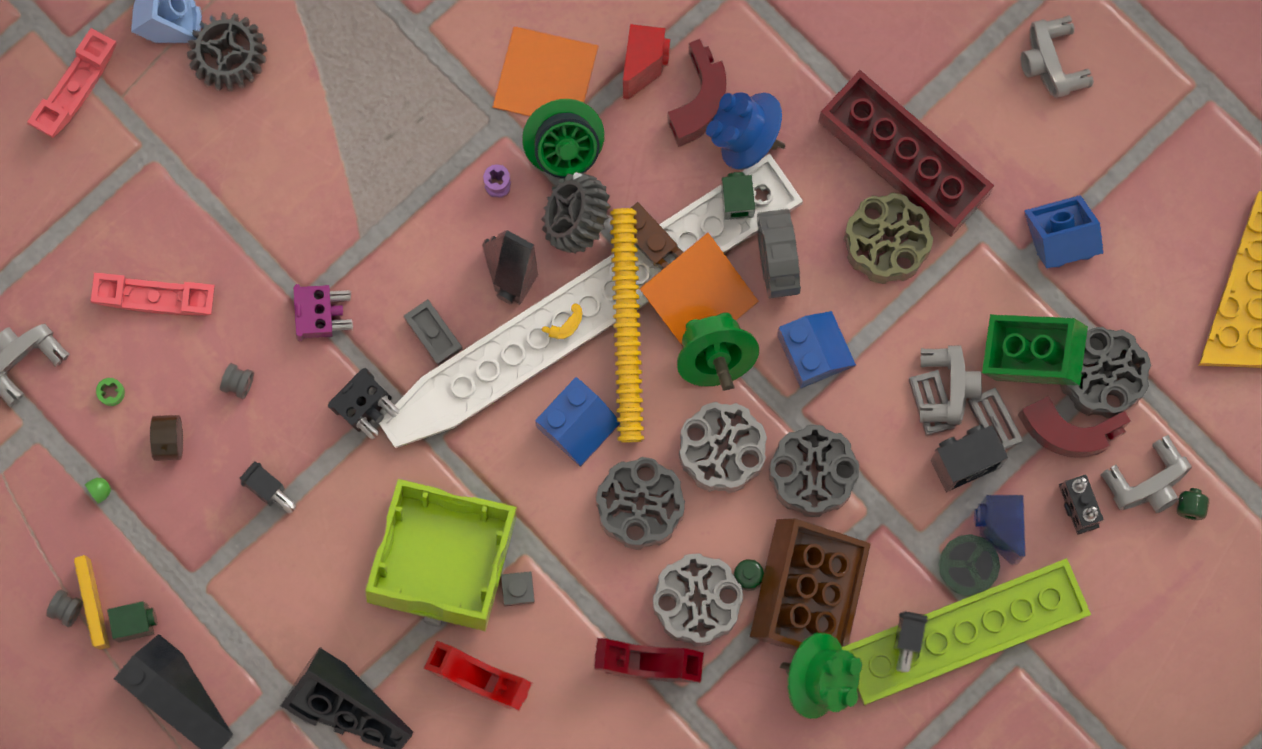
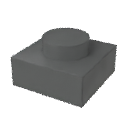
(517, 588)

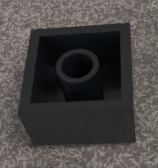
(968, 458)

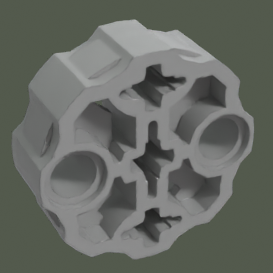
(737, 472)
(670, 586)

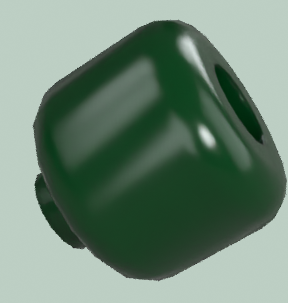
(1193, 504)
(749, 574)

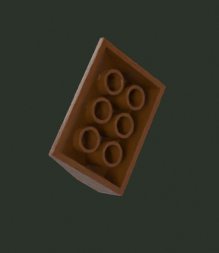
(809, 584)

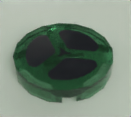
(969, 565)

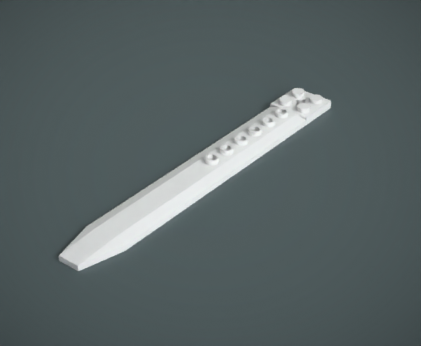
(523, 350)

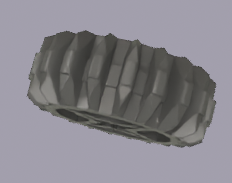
(206, 44)
(575, 212)

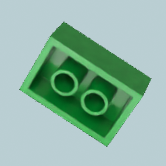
(1035, 349)

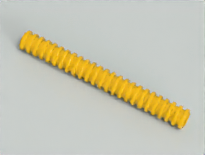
(626, 325)

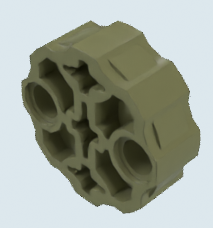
(861, 228)

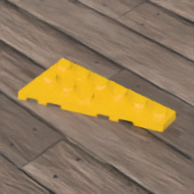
(1237, 326)

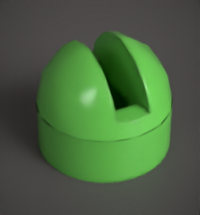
(99, 489)

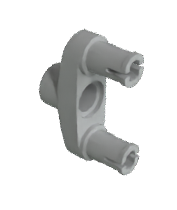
(1044, 60)
(16, 348)
(963, 385)
(1156, 489)

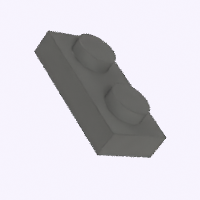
(433, 332)

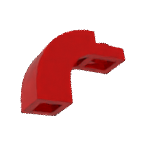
(477, 676)

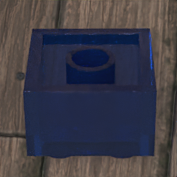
(1003, 525)

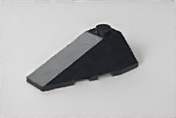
(510, 265)
(170, 688)
(337, 697)

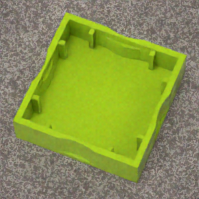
(441, 555)

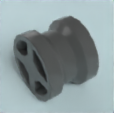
(237, 381)
(64, 608)

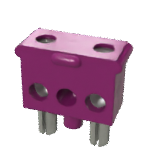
(305, 311)

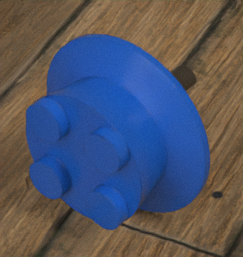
(746, 128)

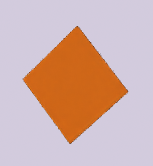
(543, 70)
(697, 287)

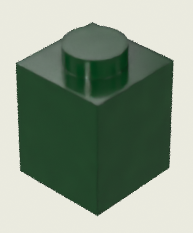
(738, 196)
(132, 621)

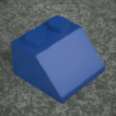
(1064, 232)
(815, 348)
(577, 421)

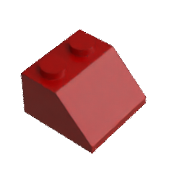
(644, 57)

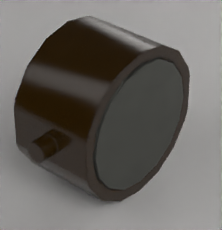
(166, 437)

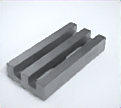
(973, 403)
(939, 427)

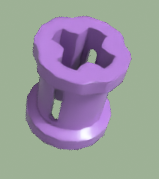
(498, 172)

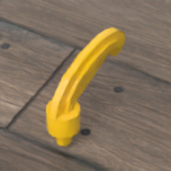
(568, 327)

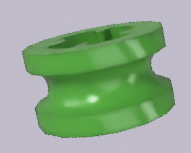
(110, 382)

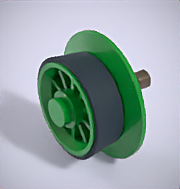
(563, 137)

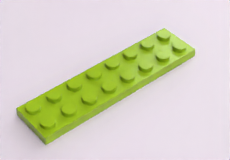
(973, 630)

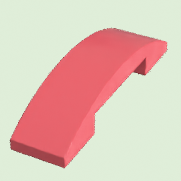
(75, 84)
(152, 296)

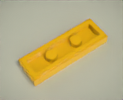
(91, 602)

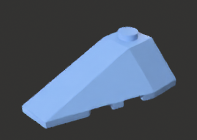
(166, 20)

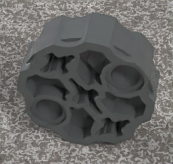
(778, 253)
(1127, 390)
(838, 455)
(627, 475)

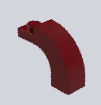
(693, 118)
(1062, 438)
(648, 662)

